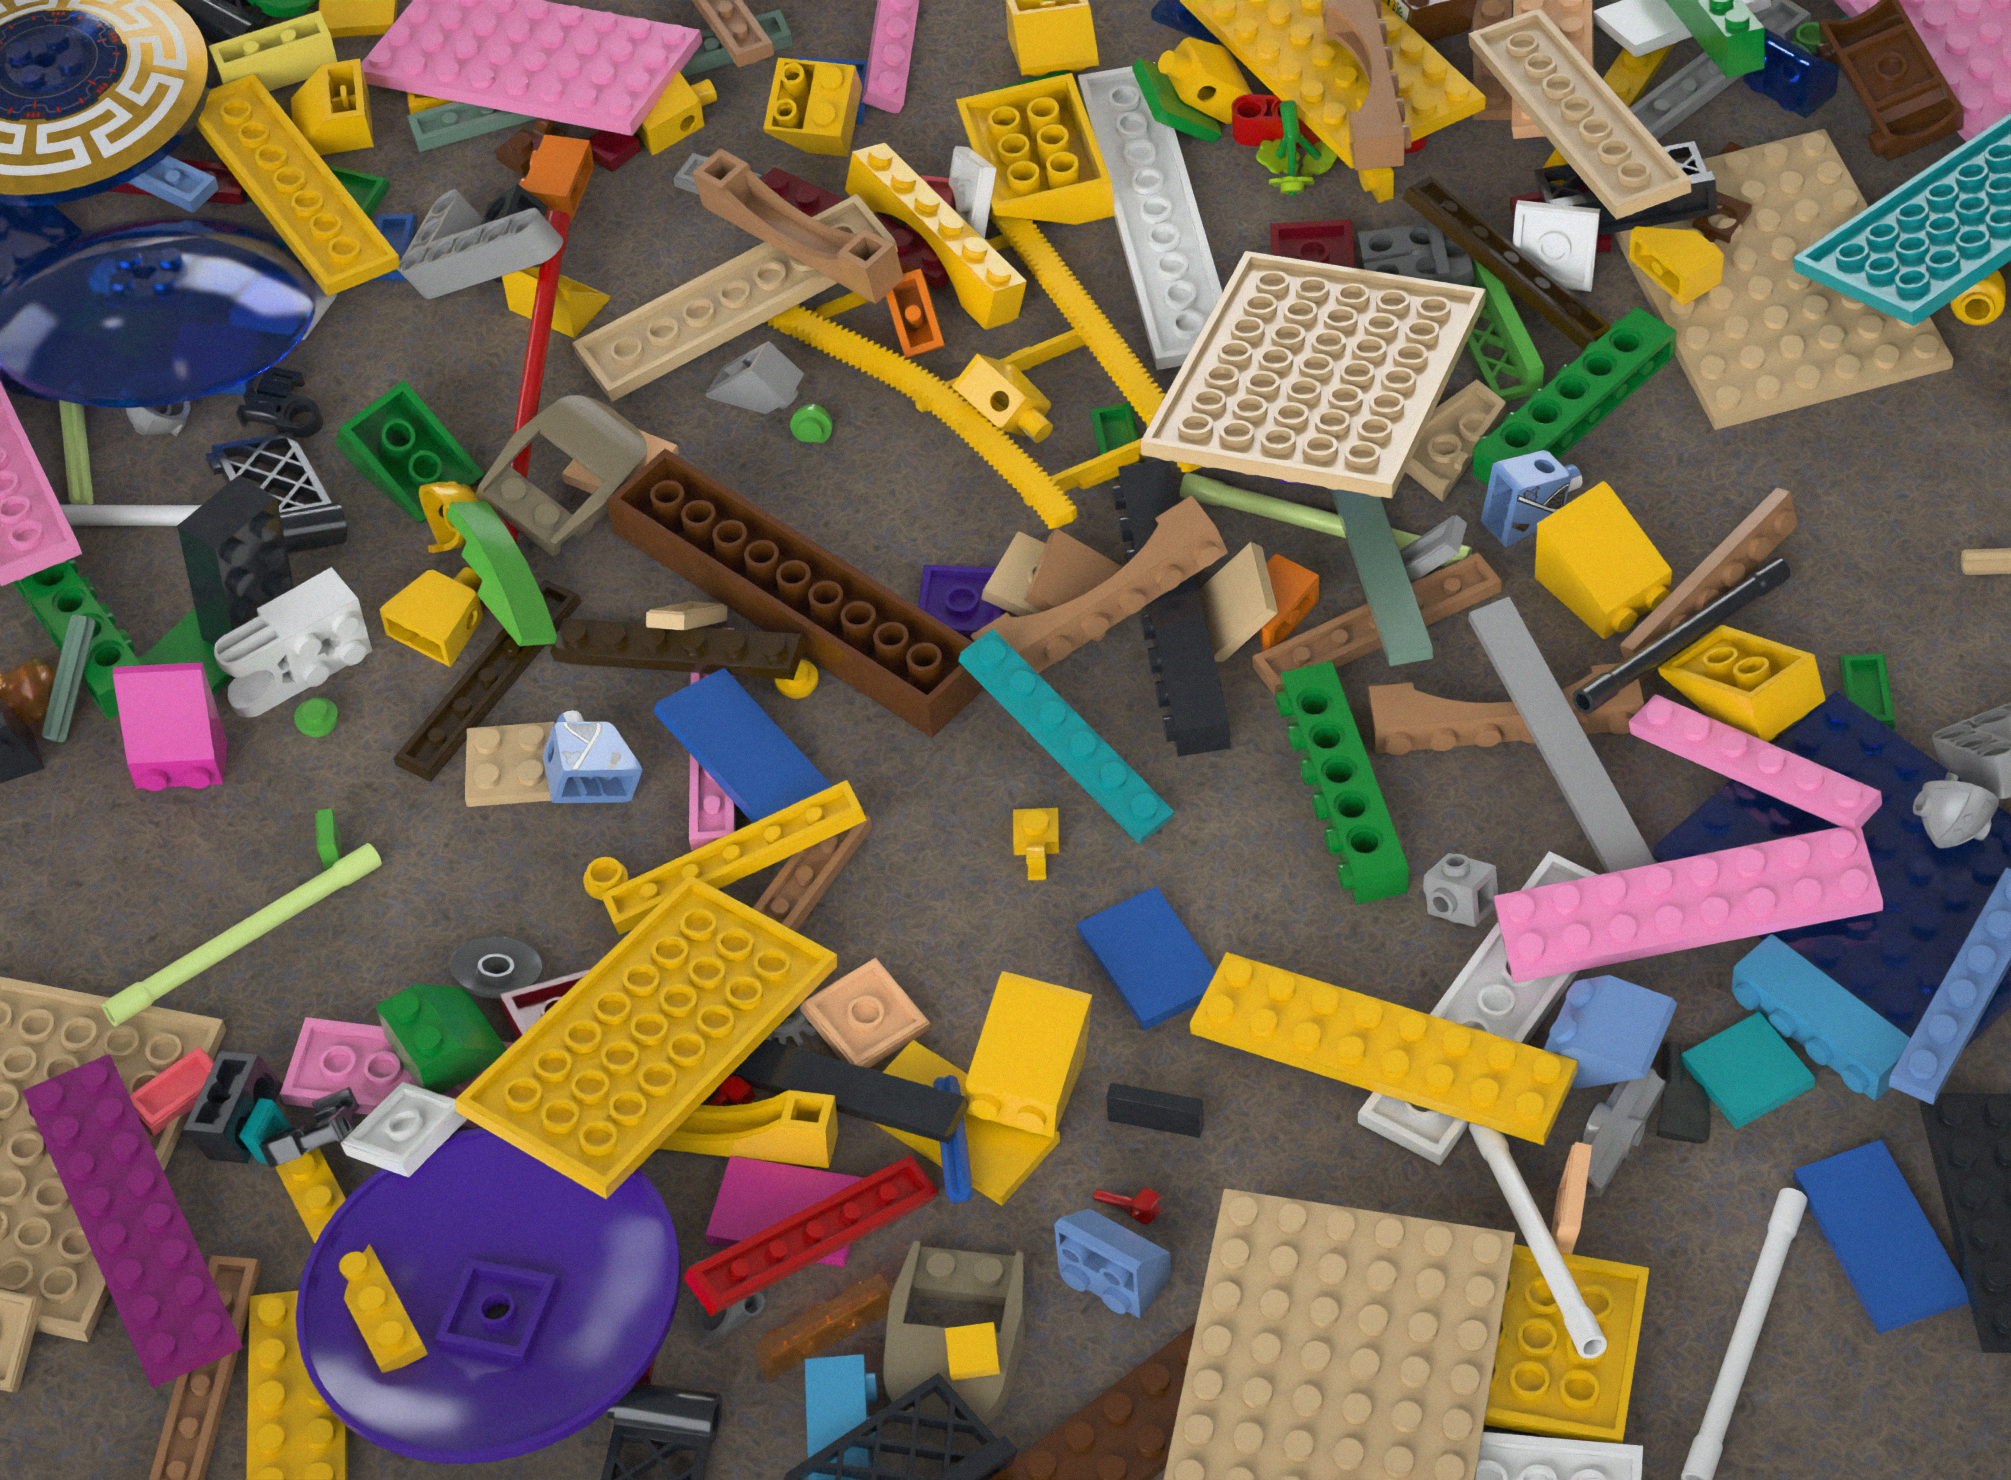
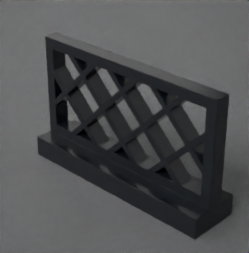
(1696, 204)
(978, 1465)

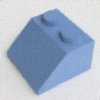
(1610, 1029)

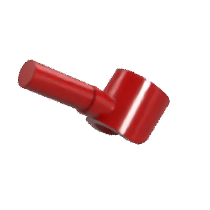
(735, 1091)
(1141, 1208)

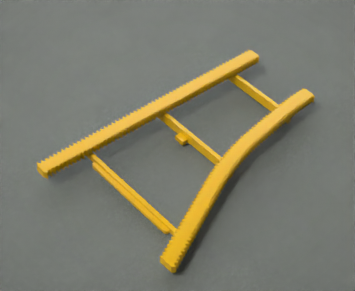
(930, 393)

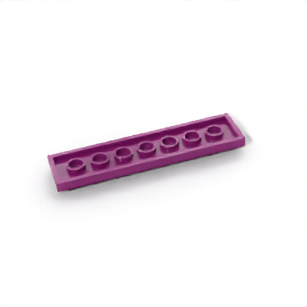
(132, 1221)

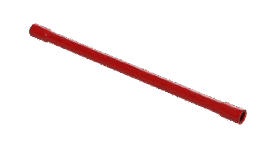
(537, 346)

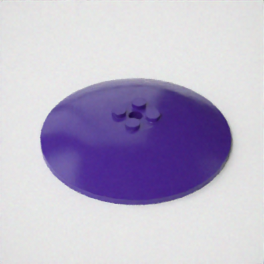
(478, 1230)

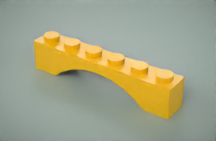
(982, 278)
(781, 1129)

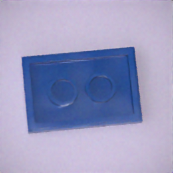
(1148, 957)

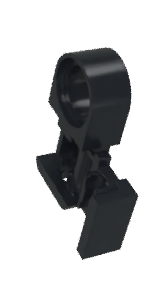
(275, 395)
(332, 1125)

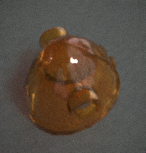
(28, 689)

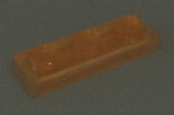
(822, 1327)

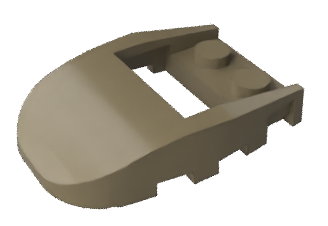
(592, 437)
(920, 1351)

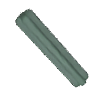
(68, 678)

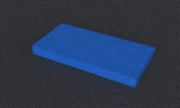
(739, 746)
(1881, 1236)

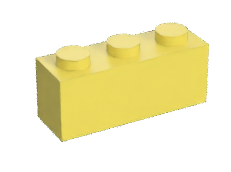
(276, 53)

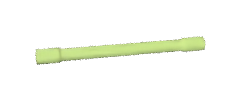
(1218, 493)
(144, 993)

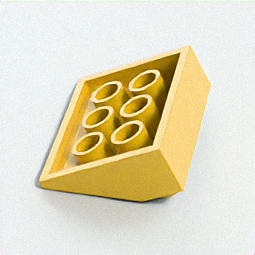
(1041, 152)

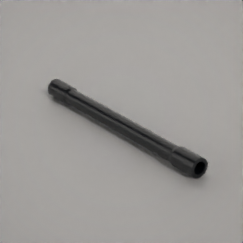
(1608, 684)

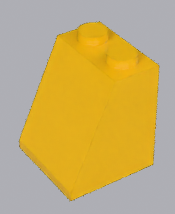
(1600, 562)
(1028, 1054)

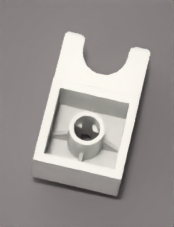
(293, 644)

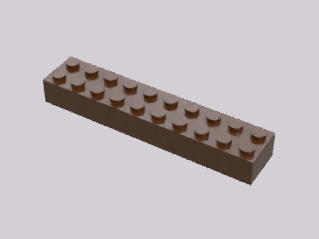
(796, 588)

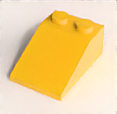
(1747, 681)

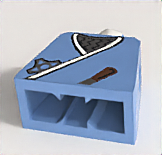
(1525, 493)
(589, 762)

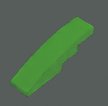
(506, 578)

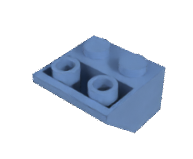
(1110, 1262)

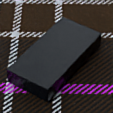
(1155, 1110)

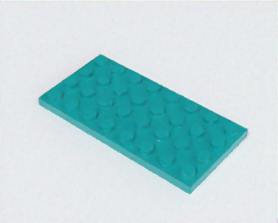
(1925, 236)

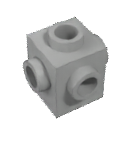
(1461, 889)

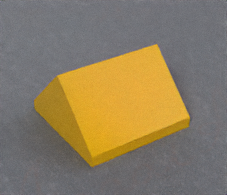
(574, 302)

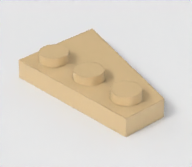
(1451, 436)

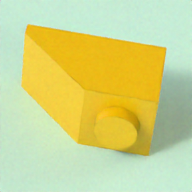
(1677, 260)

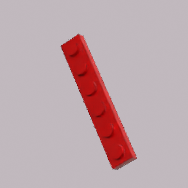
(809, 1235)

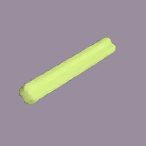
(76, 453)

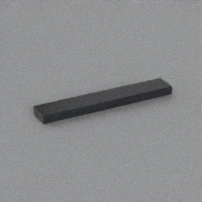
(856, 1089)

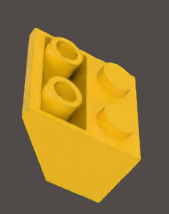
(1051, 35)
(814, 105)
(335, 108)

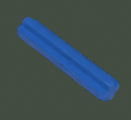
(955, 1154)

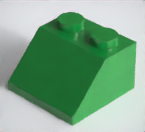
(439, 1035)

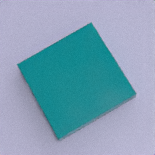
(1748, 1070)

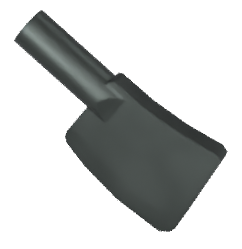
(1684, 1103)

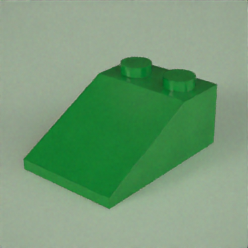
(403, 447)

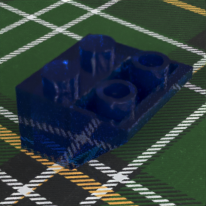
(1793, 75)

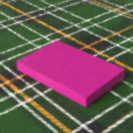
(764, 1193)

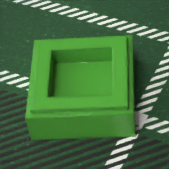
(327, 837)

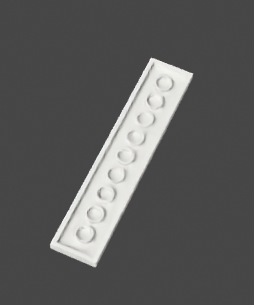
(1153, 214)

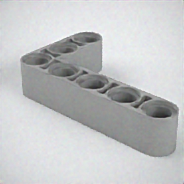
(460, 252)
(1979, 750)

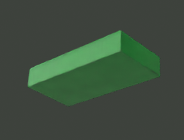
(1113, 427)
(1868, 686)

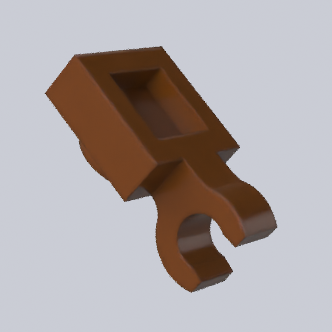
(519, 148)

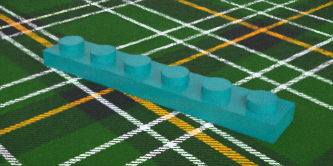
(1066, 736)

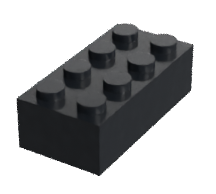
(234, 557)

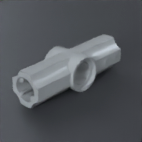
(1617, 1127)

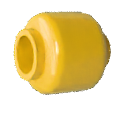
(1981, 302)

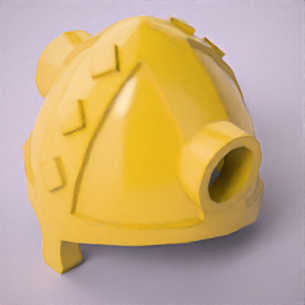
(431, 499)

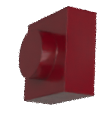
(613, 148)

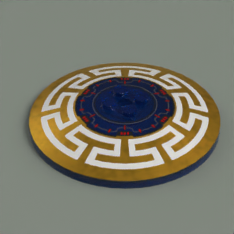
(111, 104)

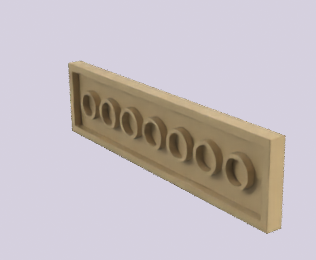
(1579, 113)
(711, 309)

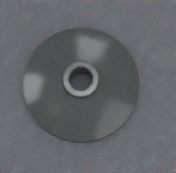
(495, 966)

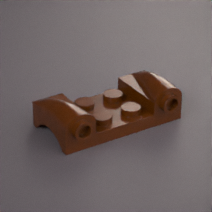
(1892, 79)

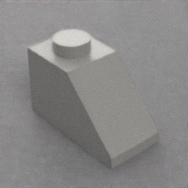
(757, 380)

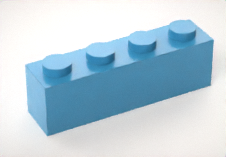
(1819, 1016)
(837, 1403)

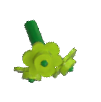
(1282, 155)

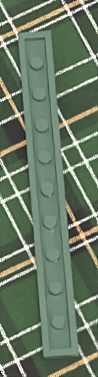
(463, 120)

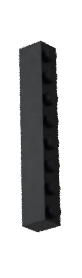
(1174, 622)

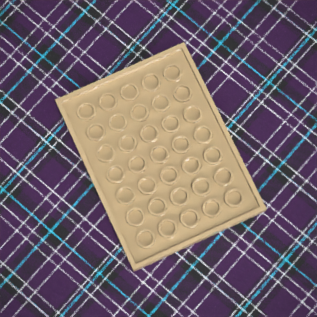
(1766, 332)
(1315, 374)
(41, 1037)
(1340, 1345)

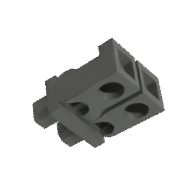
(1416, 253)

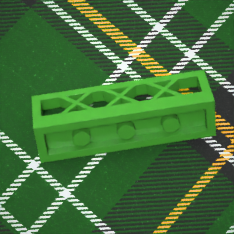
(1510, 336)

